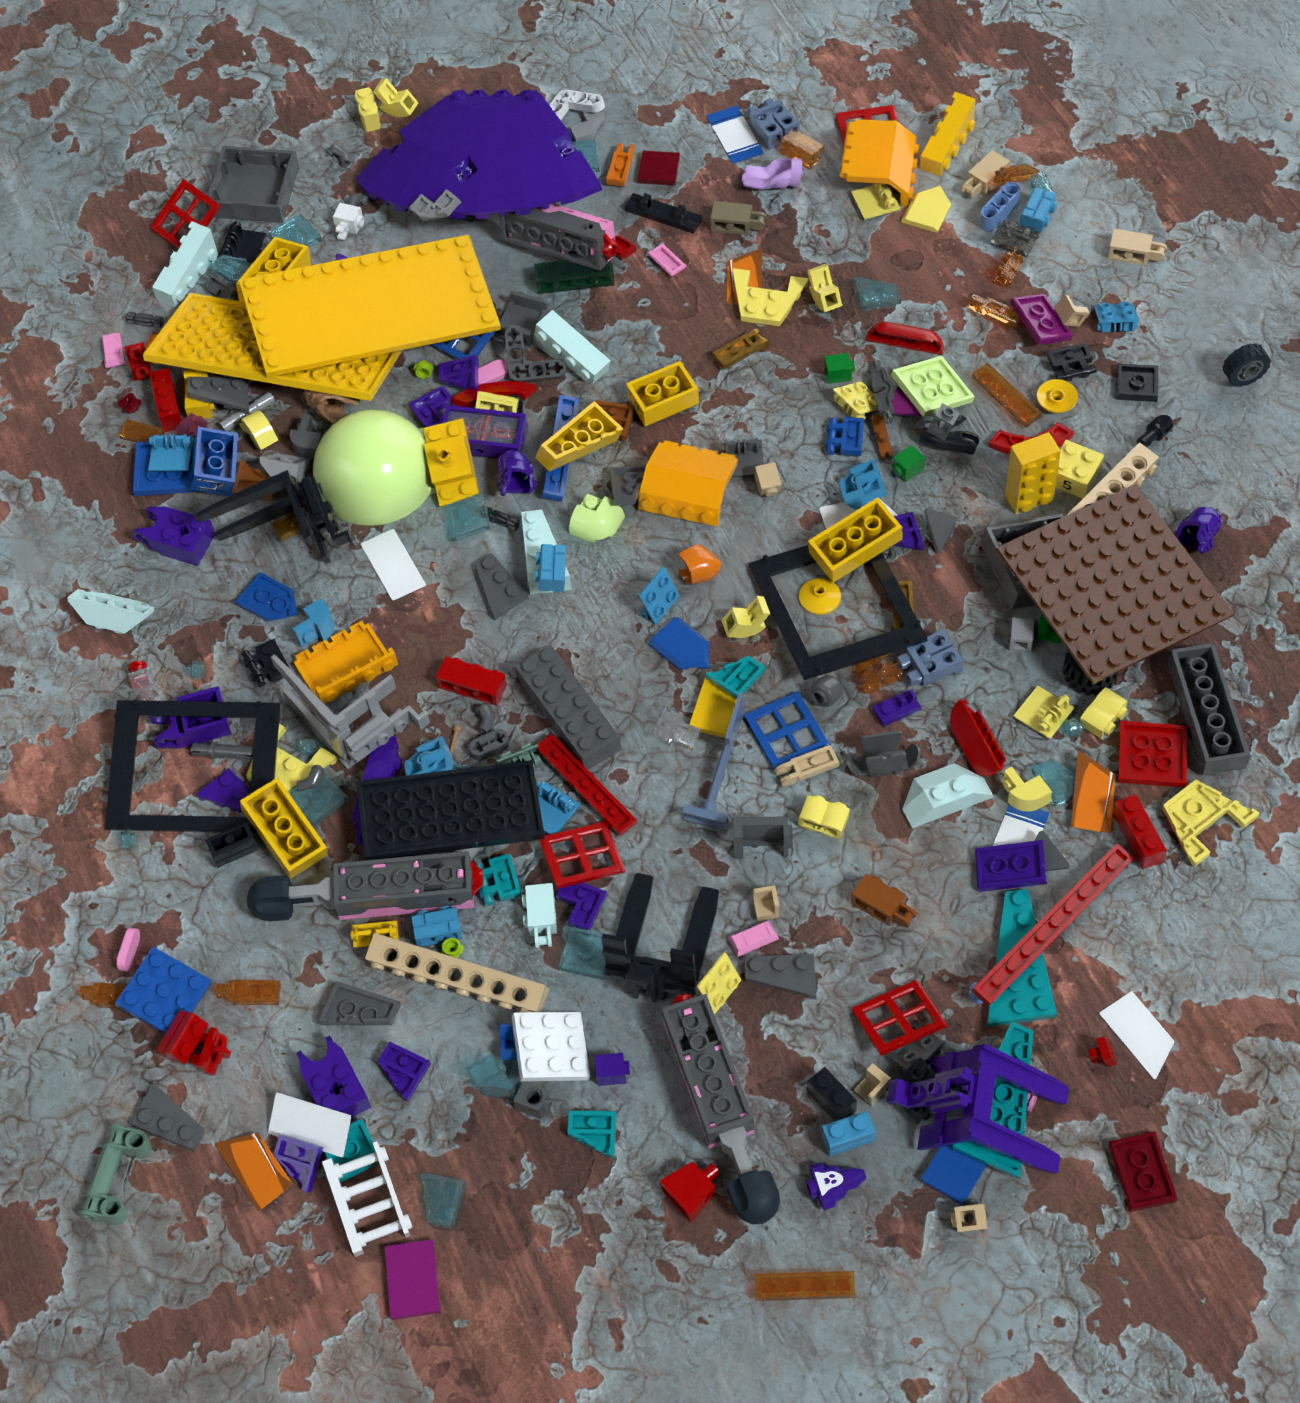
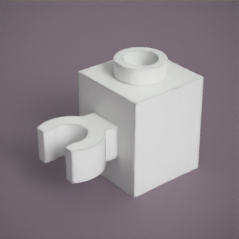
(347, 219)

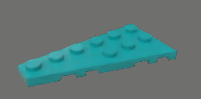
(1030, 994)
(1008, 1104)

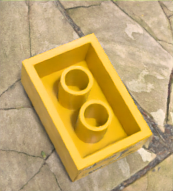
(662, 393)

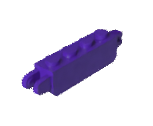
(382, 763)

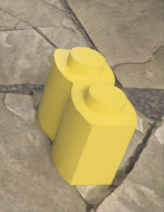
(367, 109)
(1103, 713)
(824, 816)

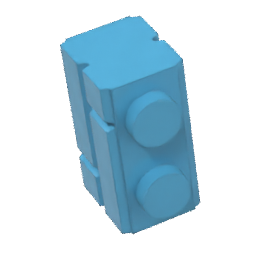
(1038, 209)
(552, 567)
(436, 926)
(848, 1133)

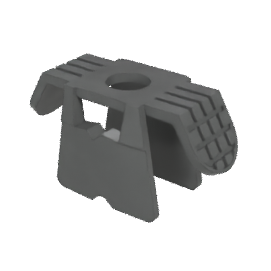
(882, 756)

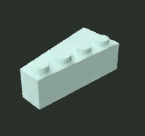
(186, 265)
(564, 343)
(537, 532)

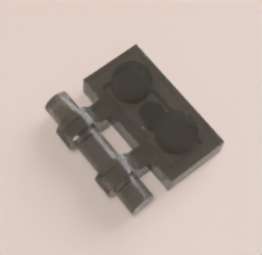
(1012, 235)

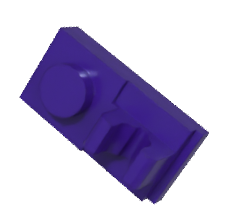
(896, 708)

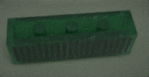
(569, 276)

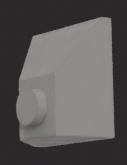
(278, 462)

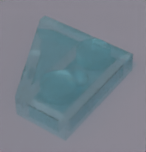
(1058, 779)

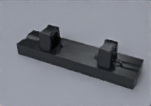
(663, 213)

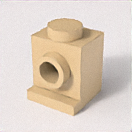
(977, 1211)

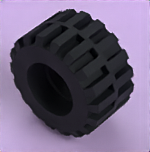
(1079, 680)

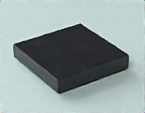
(1137, 382)

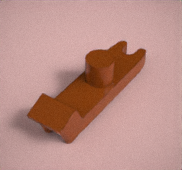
(881, 436)

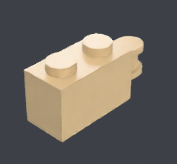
(982, 174)
(1135, 247)

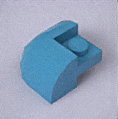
(862, 484)
(430, 757)

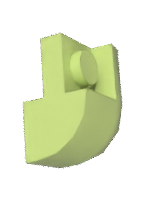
(595, 519)

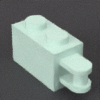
(540, 912)

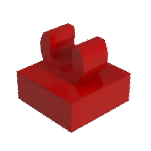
(1103, 1052)

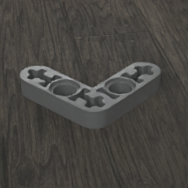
(521, 363)

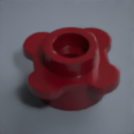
(130, 403)

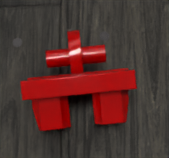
(139, 368)
(213, 1051)

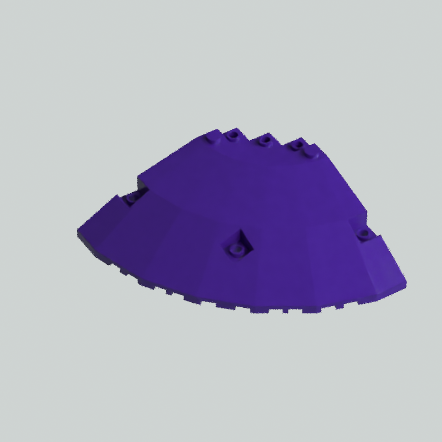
(488, 152)

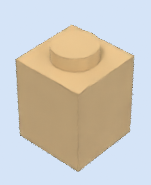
(767, 479)

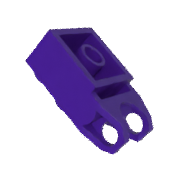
(176, 534)
(187, 730)
(334, 1076)

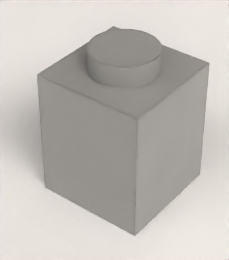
(1021, 634)

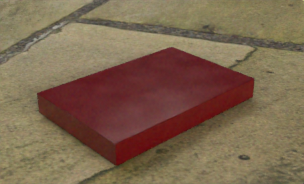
(1142, 1171)

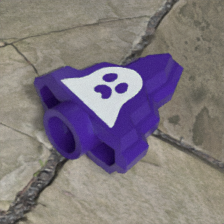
(832, 1183)

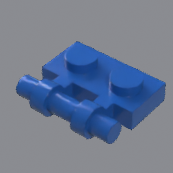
(851, 436)

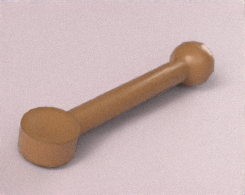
(457, 728)

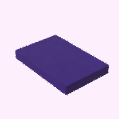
(1011, 866)

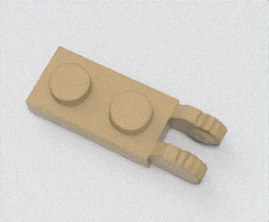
(808, 765)

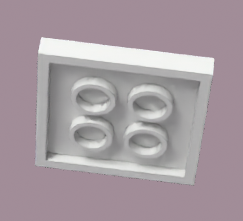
(550, 1046)

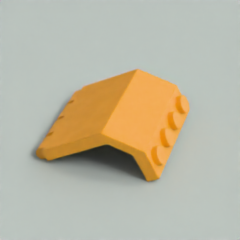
(880, 154)
(686, 482)
(344, 662)

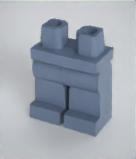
(772, 122)
(931, 660)

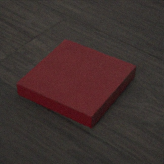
(659, 167)

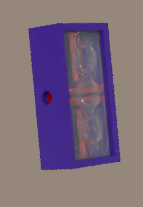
(490, 431)

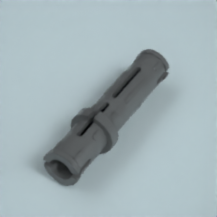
(217, 750)

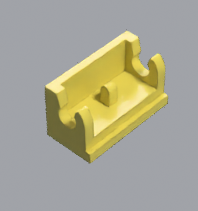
(496, 402)

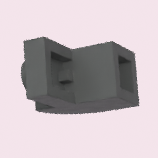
(304, 439)

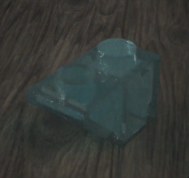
(491, 1080)

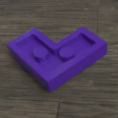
(428, 406)
(587, 903)

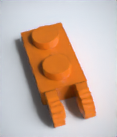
(620, 166)

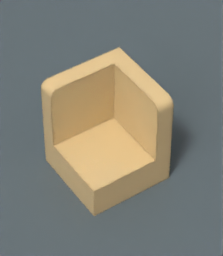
(1070, 314)
(766, 903)
(873, 1085)

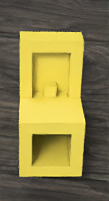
(395, 102)
(822, 290)
(259, 429)
(748, 621)
(1027, 795)

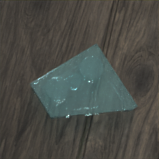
(229, 267)
(876, 294)
(442, 1199)

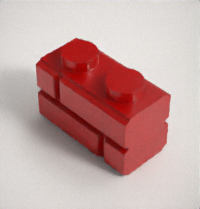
(182, 1037)

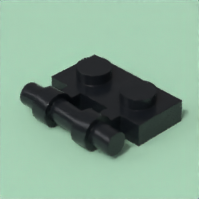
(1069, 357)
(263, 656)

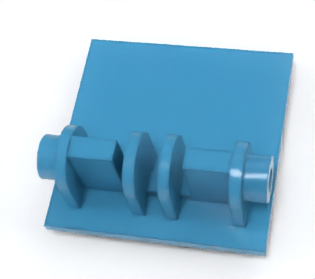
(1111, 314)
(170, 452)
(658, 596)
(555, 807)

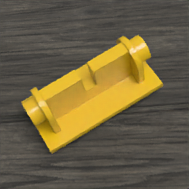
(363, 933)

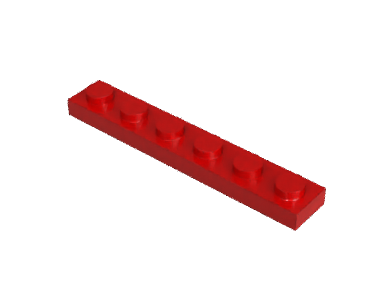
(586, 785)

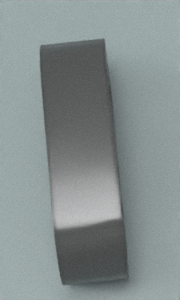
(489, 744)

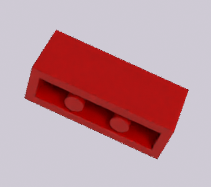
(166, 399)
(471, 680)
(1139, 831)

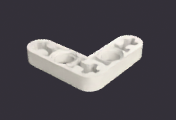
(569, 100)

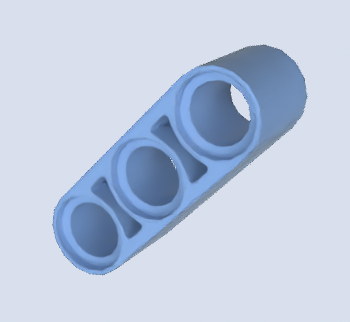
(1000, 206)

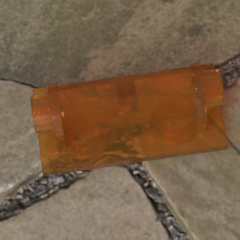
(1010, 261)
(888, 673)

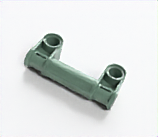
(98, 1203)

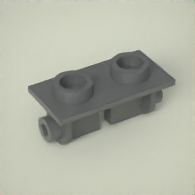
(217, 284)

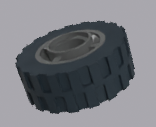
(1246, 364)

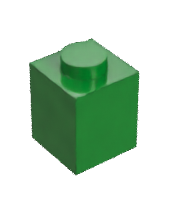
(838, 368)
(908, 463)

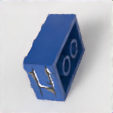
(214, 461)

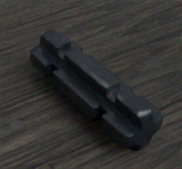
(145, 319)
(503, 519)

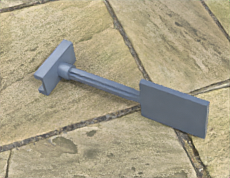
(706, 815)

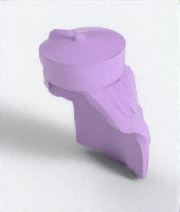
(777, 174)

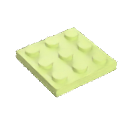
(931, 384)

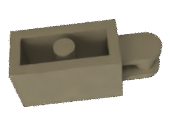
(736, 218)

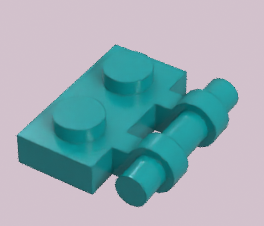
(505, 880)

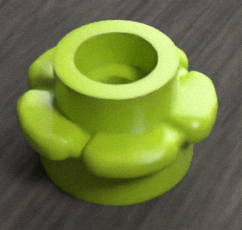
(423, 369)
(452, 943)

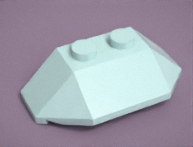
(109, 611)
(943, 794)

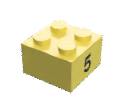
(1078, 469)

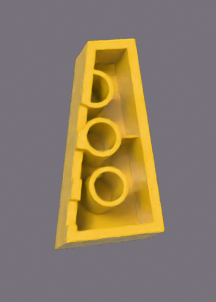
(949, 135)
(579, 437)

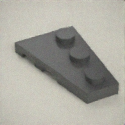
(626, 483)

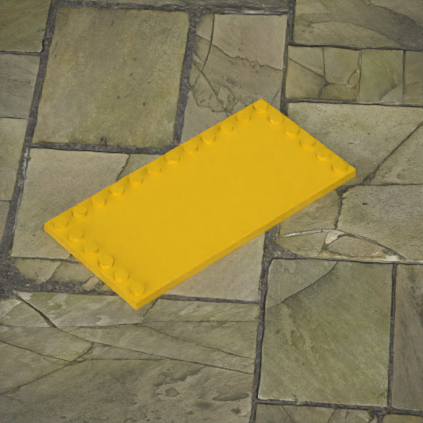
(368, 305)
(219, 339)

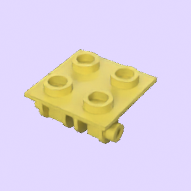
(875, 200)
(855, 399)
(1044, 711)
(719, 982)

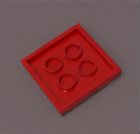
(1152, 754)

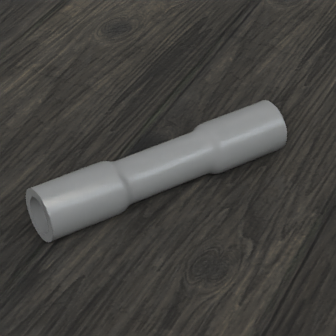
(235, 419)

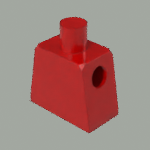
(690, 1188)

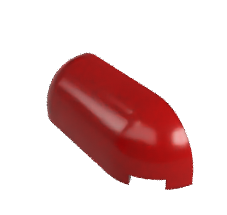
(906, 337)
(976, 740)

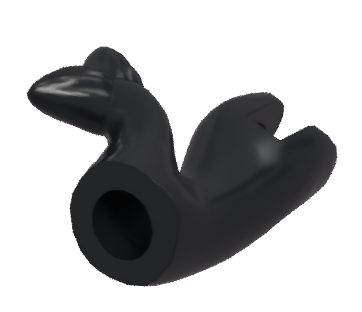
(958, 440)

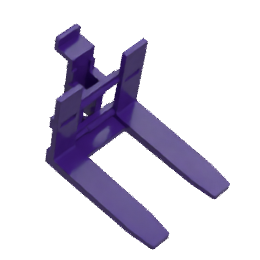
(977, 1072)

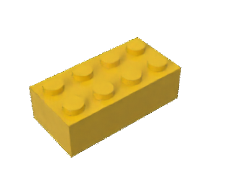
(277, 257)
(1032, 473)
(855, 540)
(283, 828)

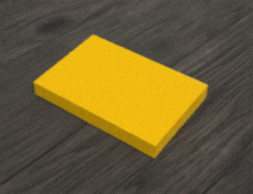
(713, 710)

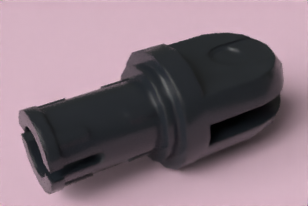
(1156, 430)

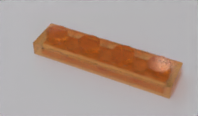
(1006, 395)
(804, 1286)

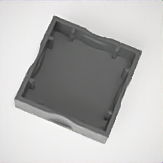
(254, 183)
(999, 535)

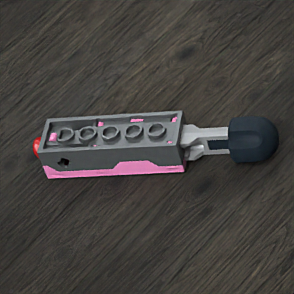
(560, 233)
(375, 888)
(719, 1101)

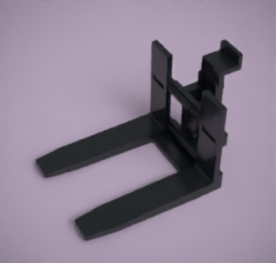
(299, 495)
(654, 975)

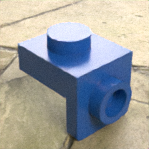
(507, 1042)

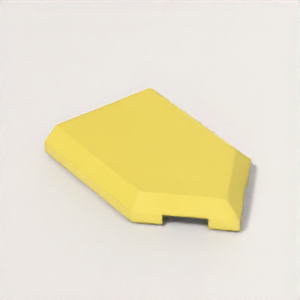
(927, 209)

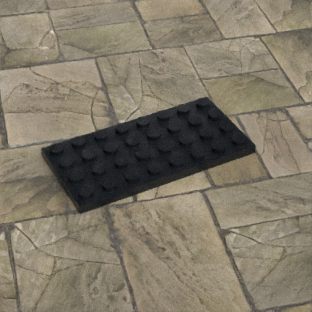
(449, 810)

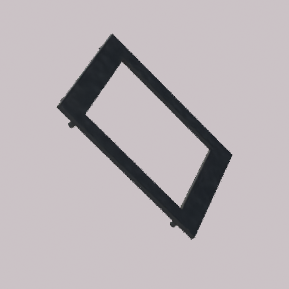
(848, 655)
(124, 752)

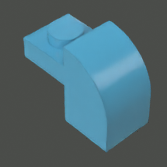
(318, 623)

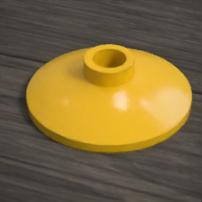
(1057, 396)
(819, 603)

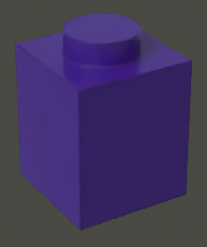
(611, 1069)

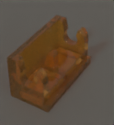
(801, 146)

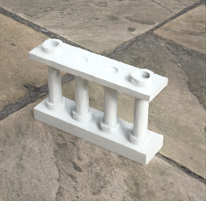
(343, 1194)

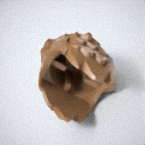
(328, 405)

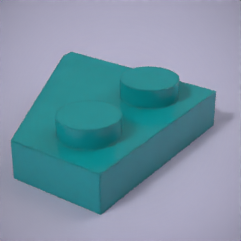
(737, 676)
(594, 1130)

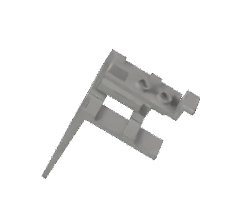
(337, 736)

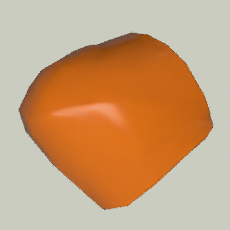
(701, 565)

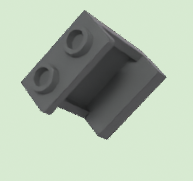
(525, 313)
(761, 832)

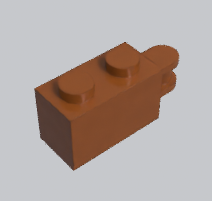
(882, 901)

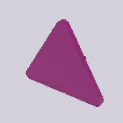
(903, 405)

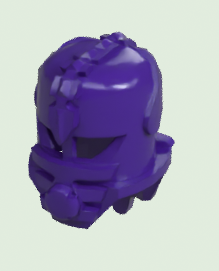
(512, 469)
(1205, 524)

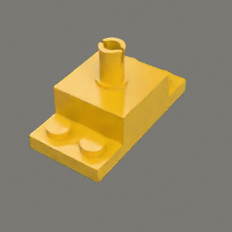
(450, 461)

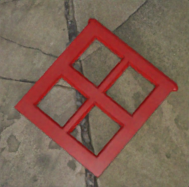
(866, 114)
(185, 216)
(581, 854)
(899, 1017)

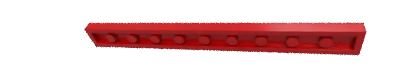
(1052, 925)

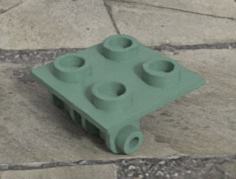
(526, 753)

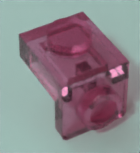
(190, 424)

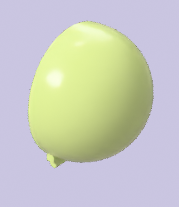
(373, 467)

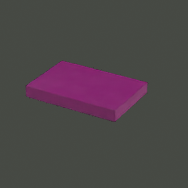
(1041, 319)
(412, 1279)

